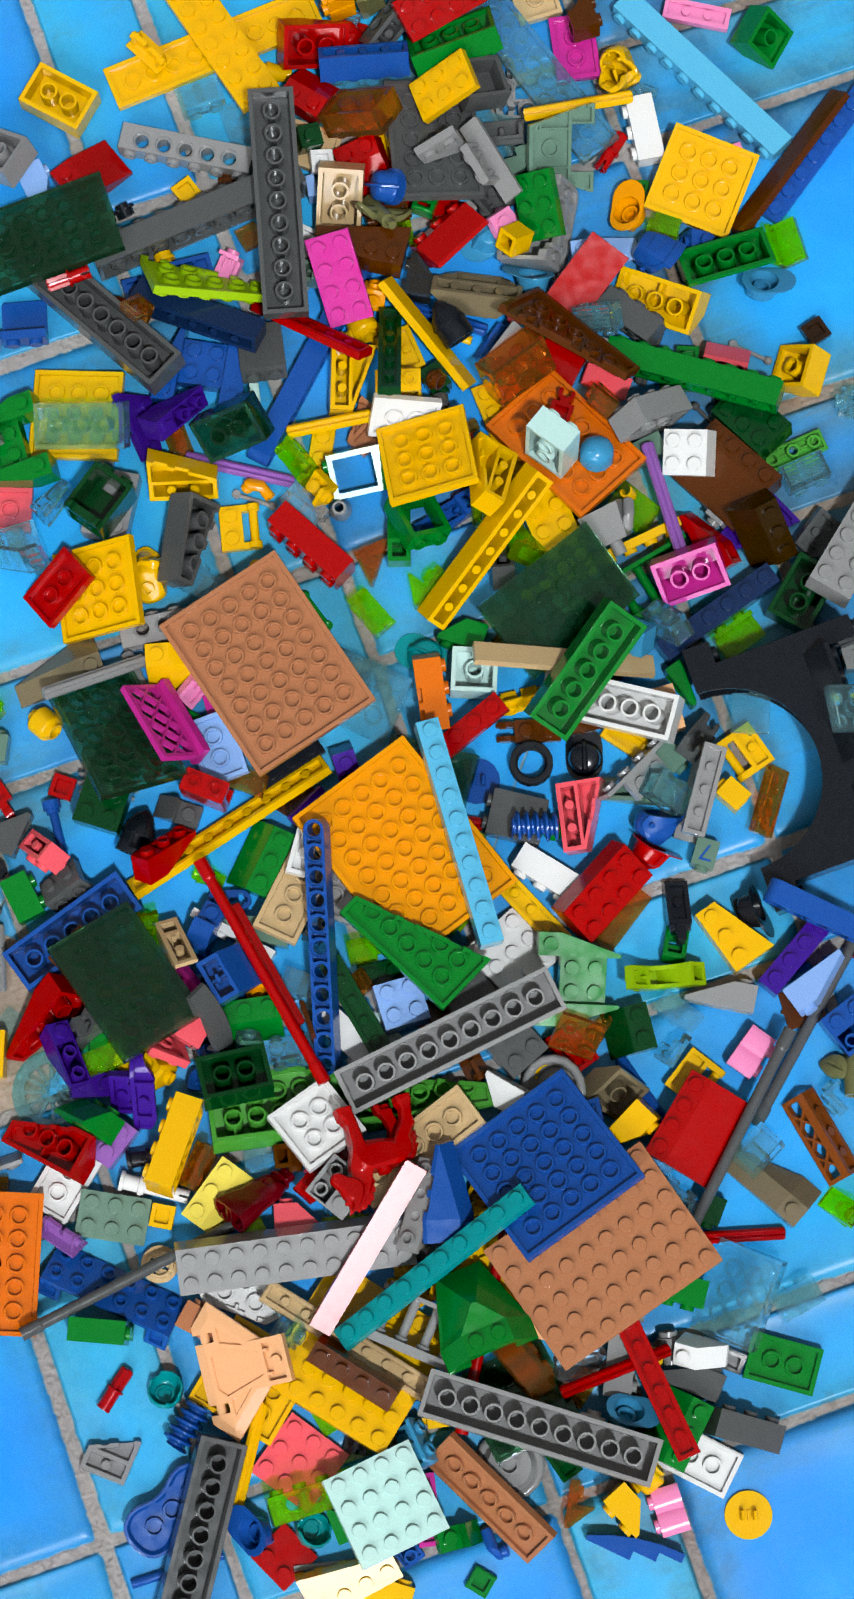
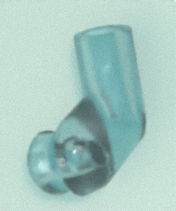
(642, 88)

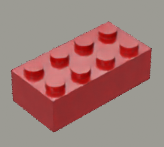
(310, 545)
(601, 891)

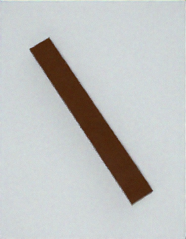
(790, 161)

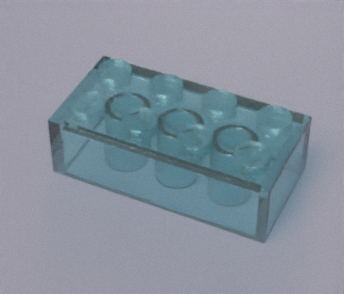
(81, 425)

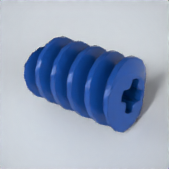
(534, 825)
(186, 1426)

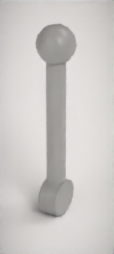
(767, 360)
(236, 494)

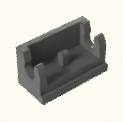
(507, 132)
(693, 741)

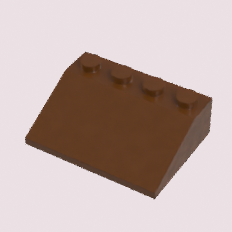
(737, 475)

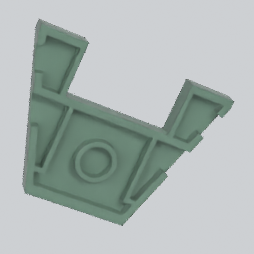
(551, 144)

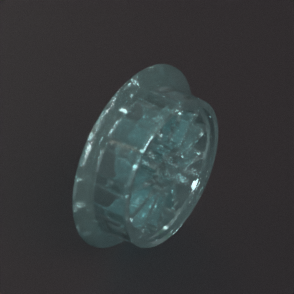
(19, 1092)

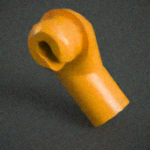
(260, 486)

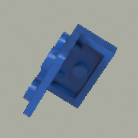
(24, 324)

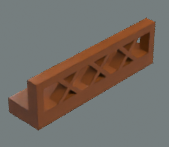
(825, 1134)

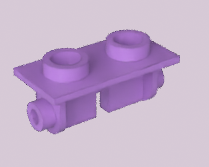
(62, 1237)

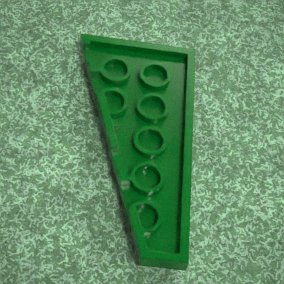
(424, 957)

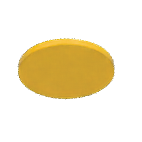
(748, 1514)

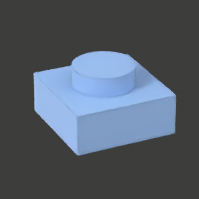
(311, 188)

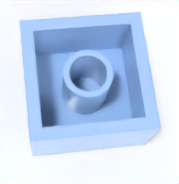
(400, 1005)

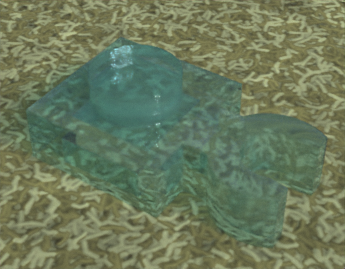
(257, 1160)

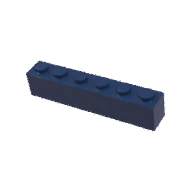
(206, 318)
(722, 610)

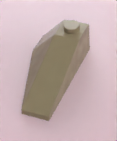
(70, 662)
(780, 1191)

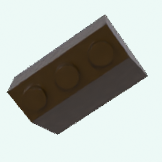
(762, 529)

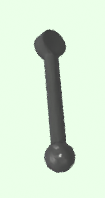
(696, 407)

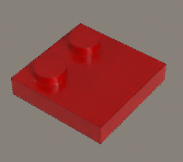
(282, 1555)

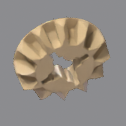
(162, 1275)

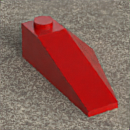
(58, 1147)

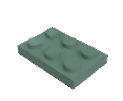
(113, 1217)

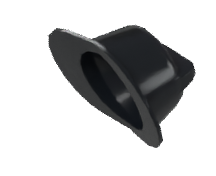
(584, 755)
(751, 911)

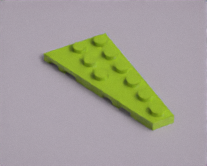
(197, 282)

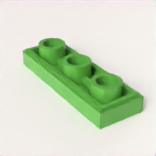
(802, 445)

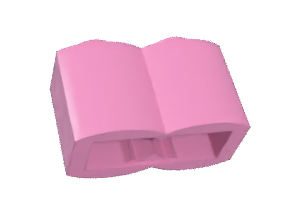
(751, 1052)
(669, 1510)

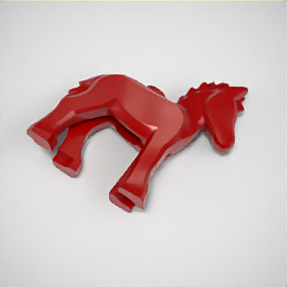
(374, 1155)

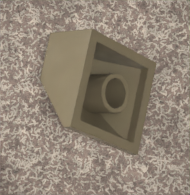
(615, 1089)

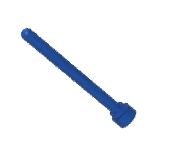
(52, 809)

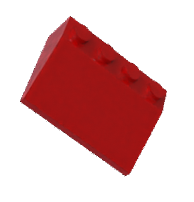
(696, 1128)

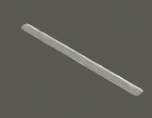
(316, 1565)

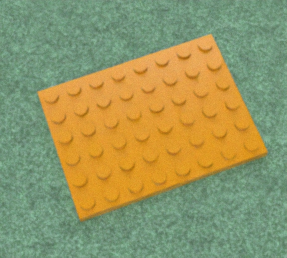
(393, 842)

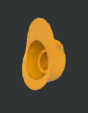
(628, 206)

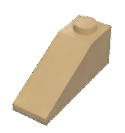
(174, 943)

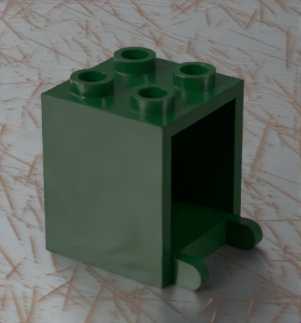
(96, 508)

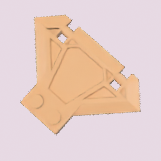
(238, 1368)

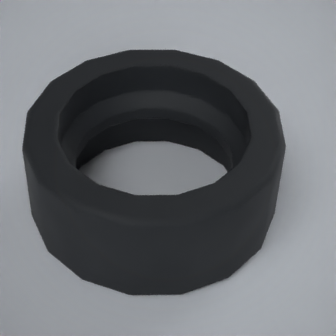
(531, 746)

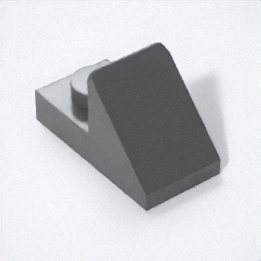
(178, 812)

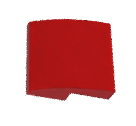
(567, 363)

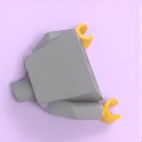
(613, 521)

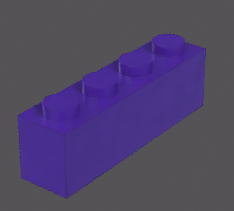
(792, 958)

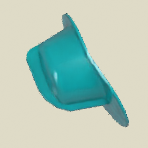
(416, 644)

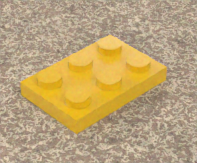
(444, 86)

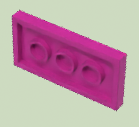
(339, 277)

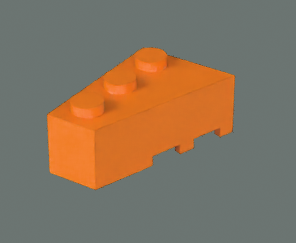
(432, 688)

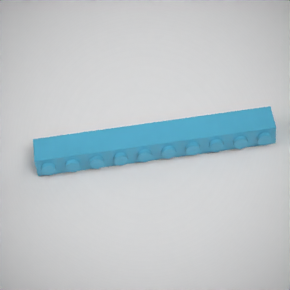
(702, 77)
(458, 833)

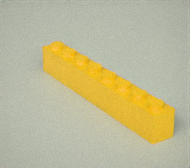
(484, 547)

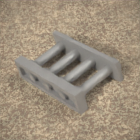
(703, 781)
(411, 1231)
(399, 1342)

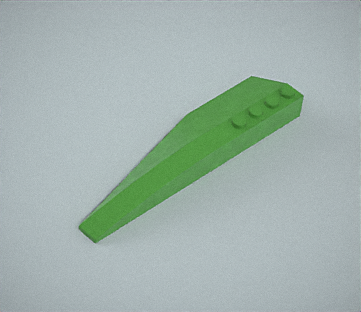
(247, 1125)

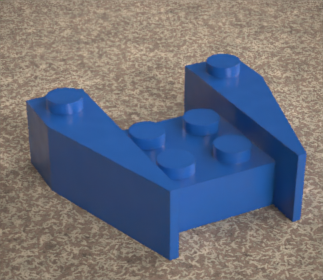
(207, 364)

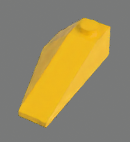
(677, 304)
(164, 663)

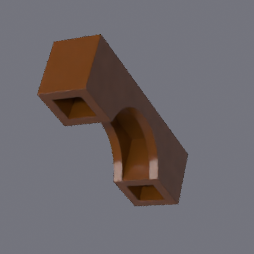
(584, 21)
(335, 1361)

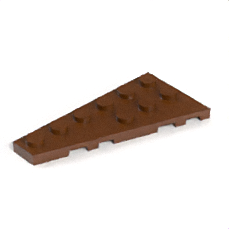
(552, 320)

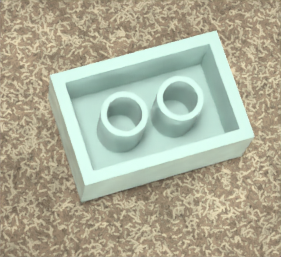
(552, 441)

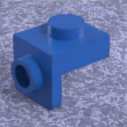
(695, 237)

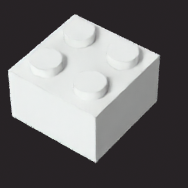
(689, 452)

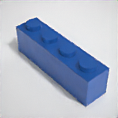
(363, 61)

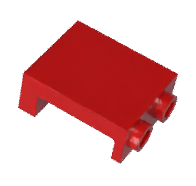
(206, 790)

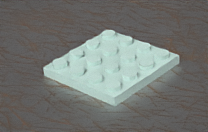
(385, 1505)

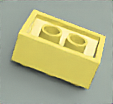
(221, 1180)

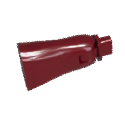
(248, 1202)

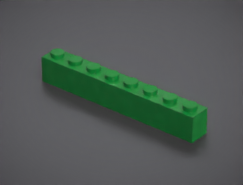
(703, 375)

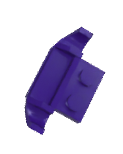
(134, 1093)

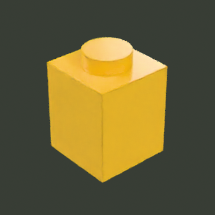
(514, 239)
(732, 794)

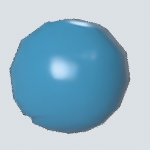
(596, 453)

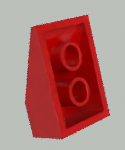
(301, 37)
(365, 150)
(92, 160)

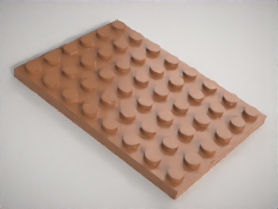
(267, 663)
(609, 1266)

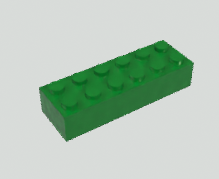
(585, 668)

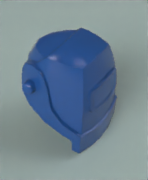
(657, 251)
(655, 825)

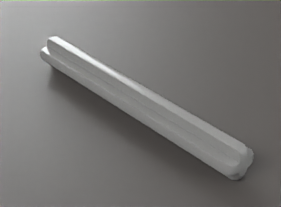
(93, 677)

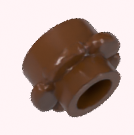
(436, 379)

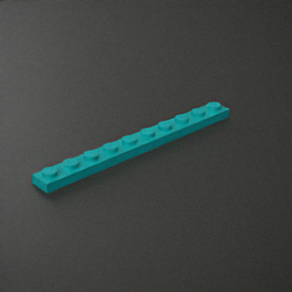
(434, 1267)

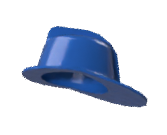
(388, 186)
(249, 1531)

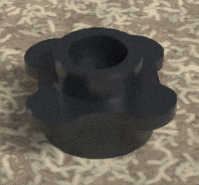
(124, 211)

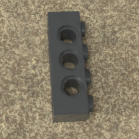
(384, 27)

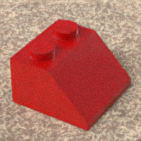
(310, 94)

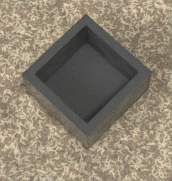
(493, 84)

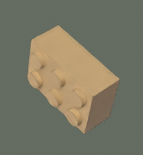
(338, 191)

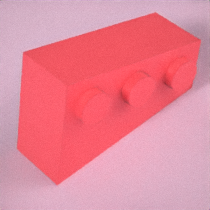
(579, 813)

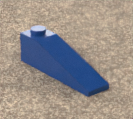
(449, 1199)

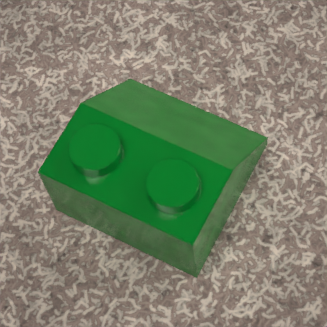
(761, 36)
(93, 1119)

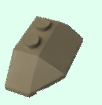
(474, 293)

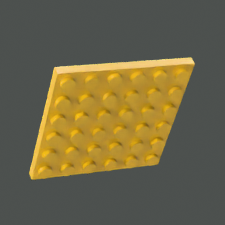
(338, 1403)

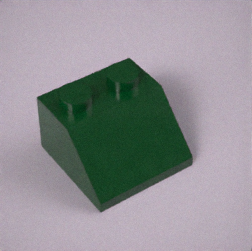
(630, 1031)

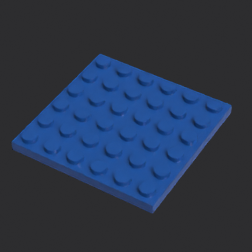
(559, 1155)

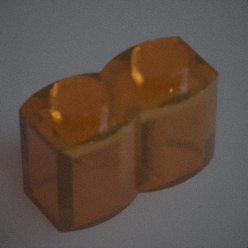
(602, 399)

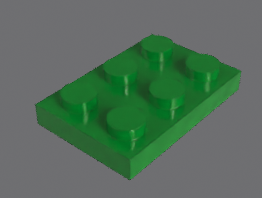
(540, 204)
(784, 1364)

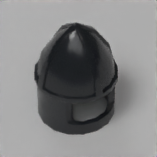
(450, 324)
(136, 832)

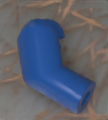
(490, 1542)

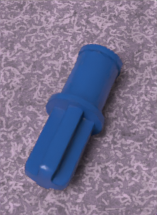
(491, 340)

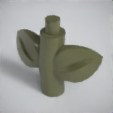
(377, 211)
(840, 1068)

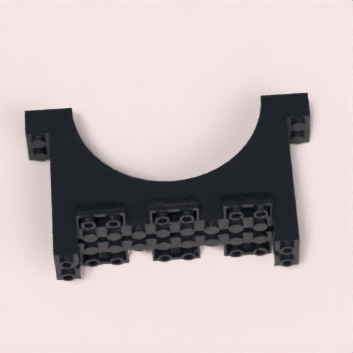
(794, 678)

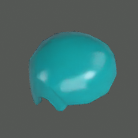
(165, 1389)
(314, 1531)

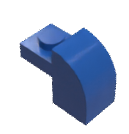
(204, 928)

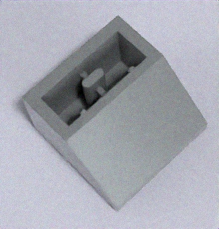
(325, 1193)

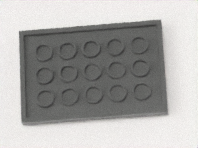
(437, 180)

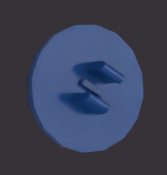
(484, 782)

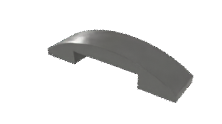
(213, 1018)

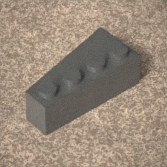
(185, 538)

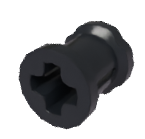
(138, 1158)

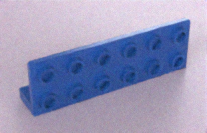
(137, 1303)

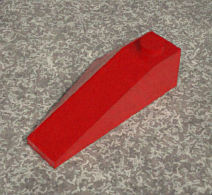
(50, 1003)

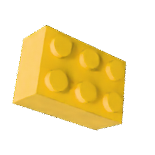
(59, 100)

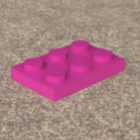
(578, 58)

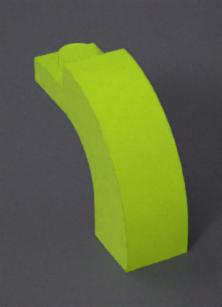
(664, 977)

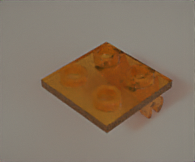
(579, 1034)

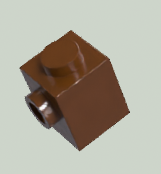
(286, 1158)

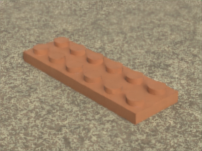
(491, 1498)

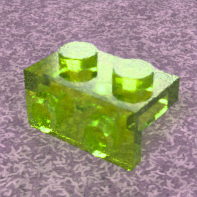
(786, 243)
(738, 635)

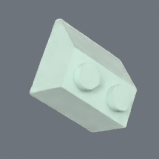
(471, 680)

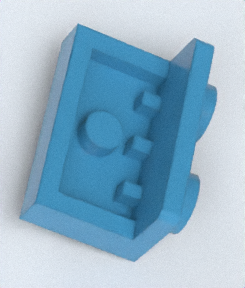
(415, 1432)

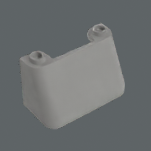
(552, 252)

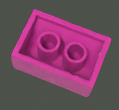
(690, 571)

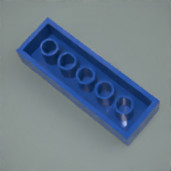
(30, 954)

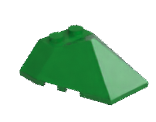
(477, 1317)

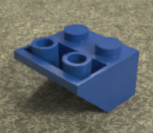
(228, 974)
(840, 1026)

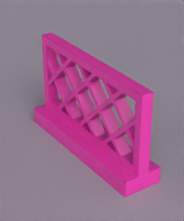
(173, 715)

